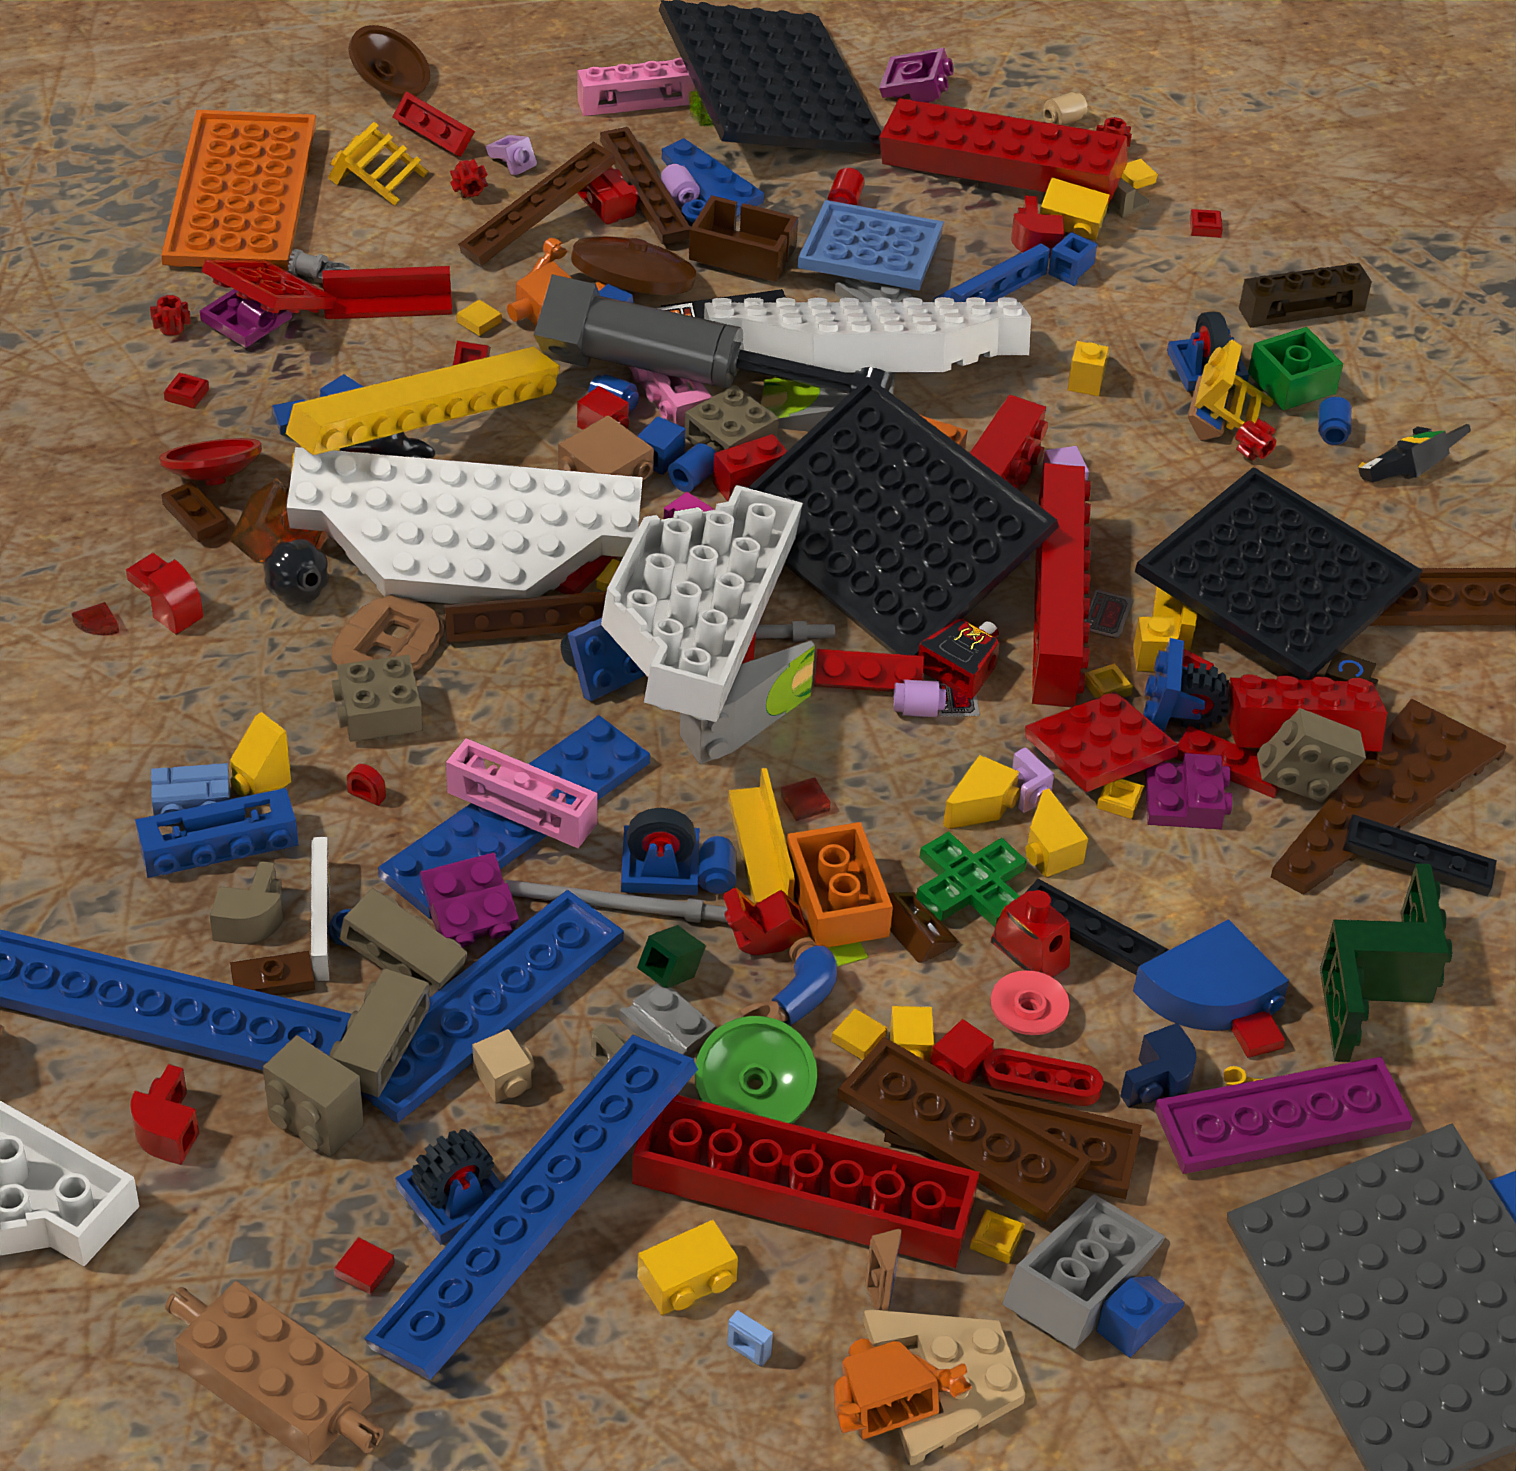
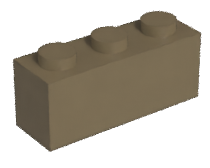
(401, 941)
(382, 1028)

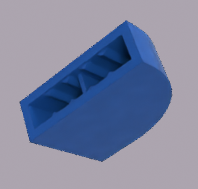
(1211, 980)

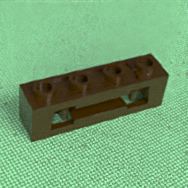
(1304, 294)

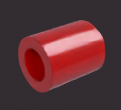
(847, 186)

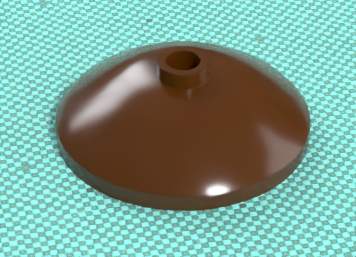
(389, 61)

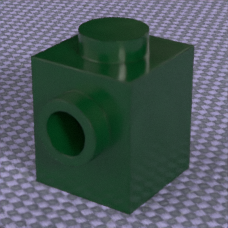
(671, 956)

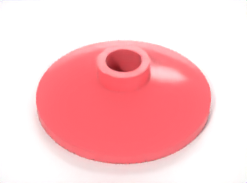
(1030, 1002)

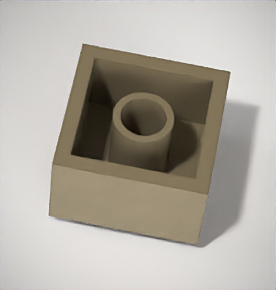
(313, 1096)

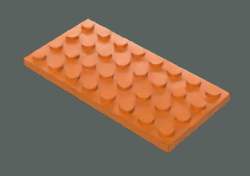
(240, 188)

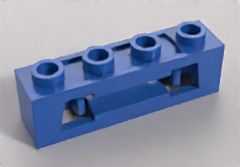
(217, 833)

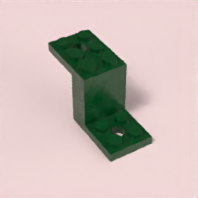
(1384, 961)

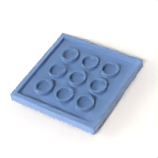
(871, 245)

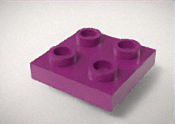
(241, 318)

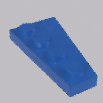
(711, 175)

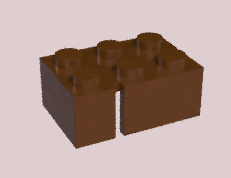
(759, 247)

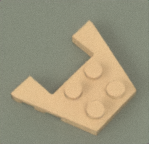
(945, 1344)

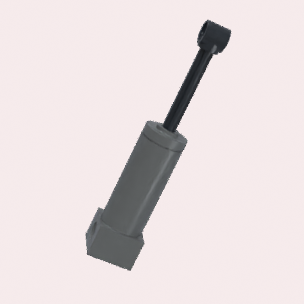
(584, 325)

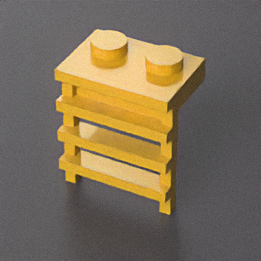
(363, 150)
(1218, 378)

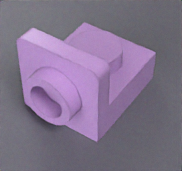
(515, 151)
(1032, 778)

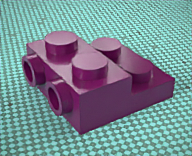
(917, 74)
(1188, 792)
(469, 900)

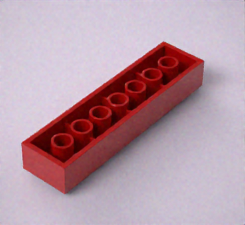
(1000, 148)
(1061, 589)
(806, 1178)

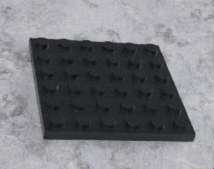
(1279, 573)

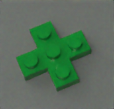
(969, 877)

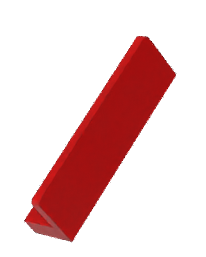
(388, 292)

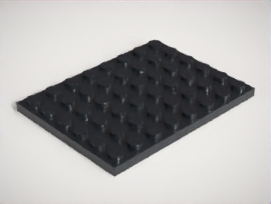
(771, 77)
(899, 519)

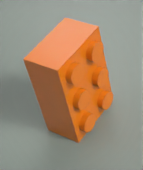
(839, 885)

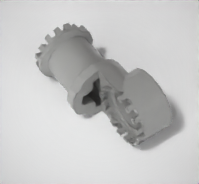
(312, 265)

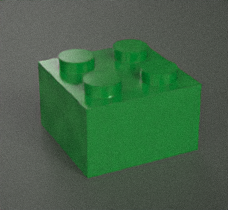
(1295, 368)

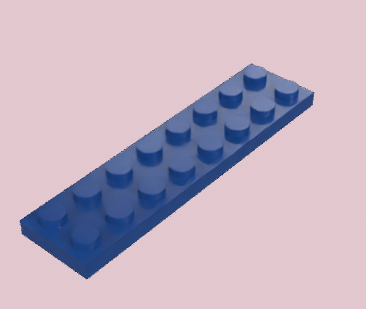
(591, 757)
(497, 996)

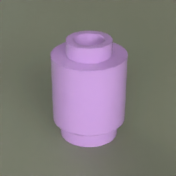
(680, 184)
(919, 698)

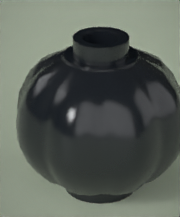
(296, 572)

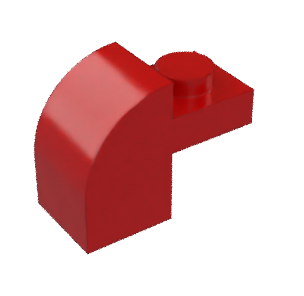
(1033, 228)
(170, 589)
(768, 925)
(161, 1121)

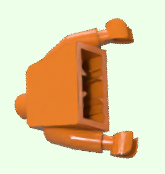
(533, 287)
(890, 1388)

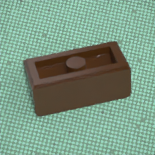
(918, 928)

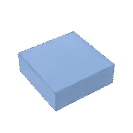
(749, 1338)

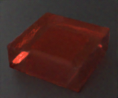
(805, 799)

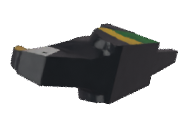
(1412, 454)

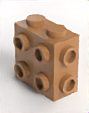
(606, 449)

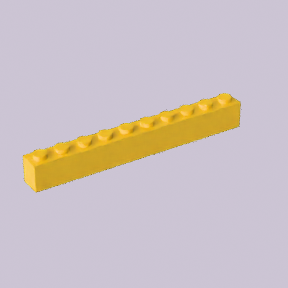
(421, 400)

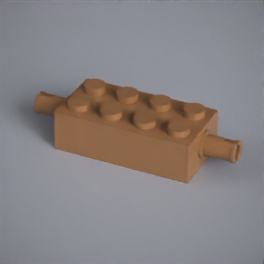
(273, 1371)

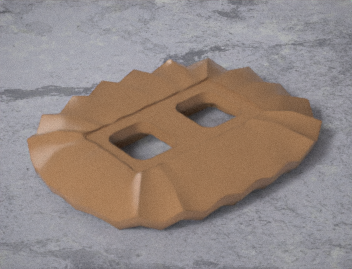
(372, 620)

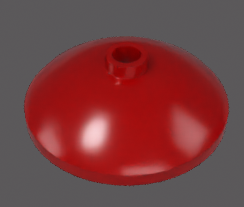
(211, 459)

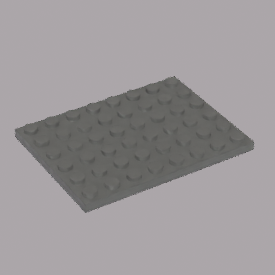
(1399, 1300)

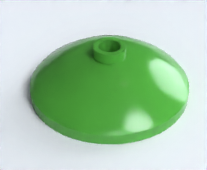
(760, 1051)

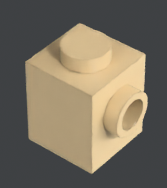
(503, 1066)

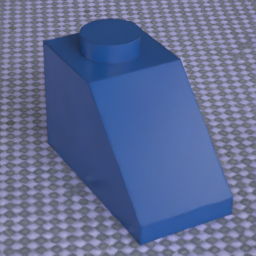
(1137, 1313)

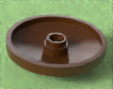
(633, 265)

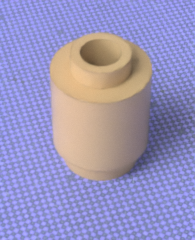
(1065, 108)

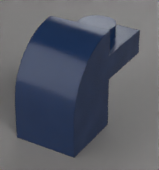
(1166, 1067)

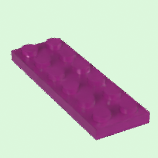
(1282, 1115)

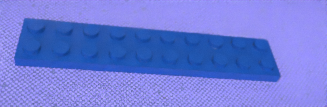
(157, 1003)
(530, 1207)

